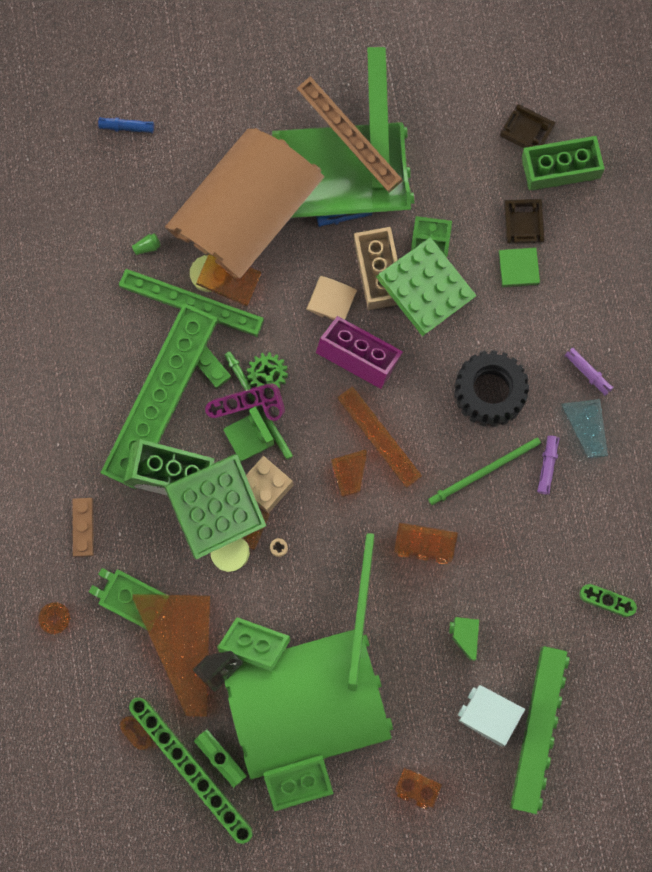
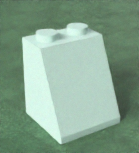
(490, 715)

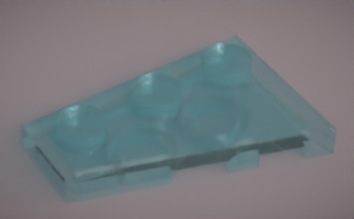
(588, 425)

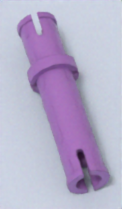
(594, 376)
(550, 456)

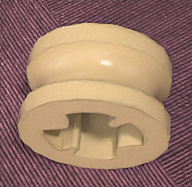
(283, 543)

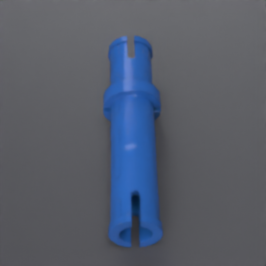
(125, 125)
(323, 220)

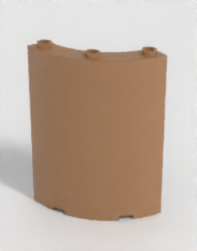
(245, 200)

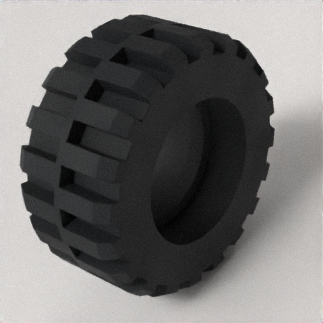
(496, 365)

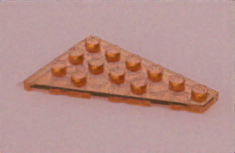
(181, 638)

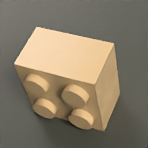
(268, 484)

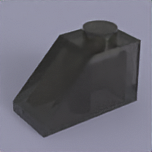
(217, 668)

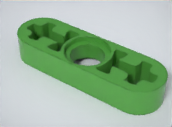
(623, 600)

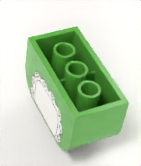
(157, 465)

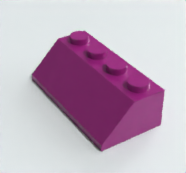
(358, 352)

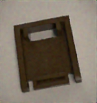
(524, 127)
(524, 226)

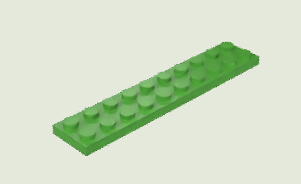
(162, 387)

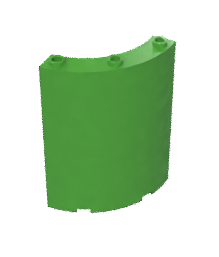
(346, 179)
(306, 705)

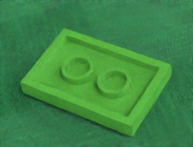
(254, 643)
(298, 783)

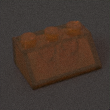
(425, 543)

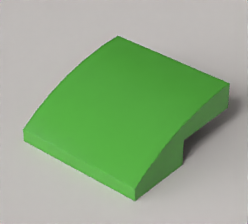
(437, 229)

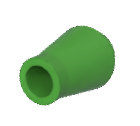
(147, 244)

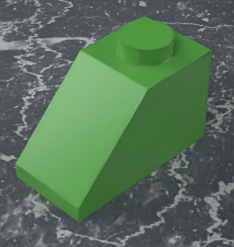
(465, 635)

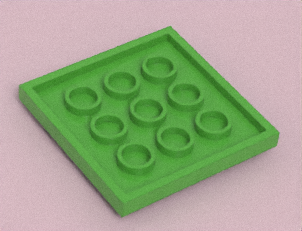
(426, 286)
(215, 506)

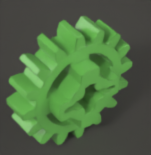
(274, 371)

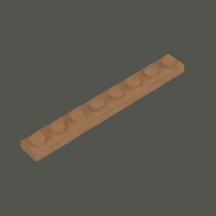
(350, 134)

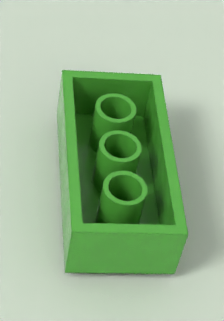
(562, 163)

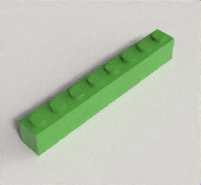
(539, 729)

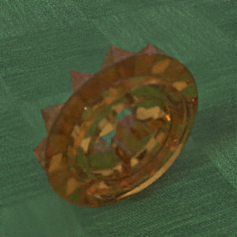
(48, 611)

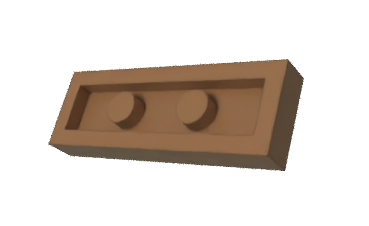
(83, 527)

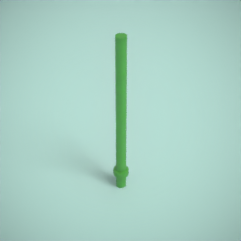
(234, 364)
(484, 471)

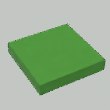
(519, 267)

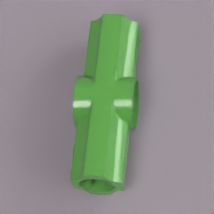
(229, 768)

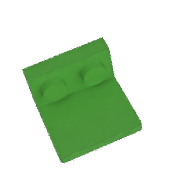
(249, 435)

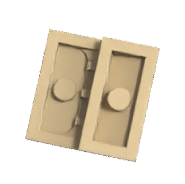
(331, 298)

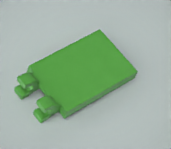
(119, 592)

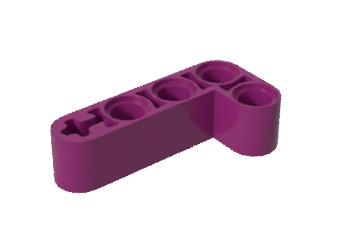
(243, 403)

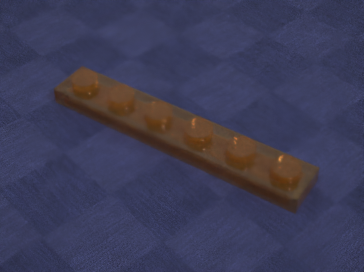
(379, 437)

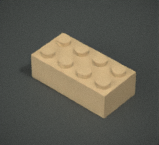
(374, 254)

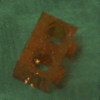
(419, 783)

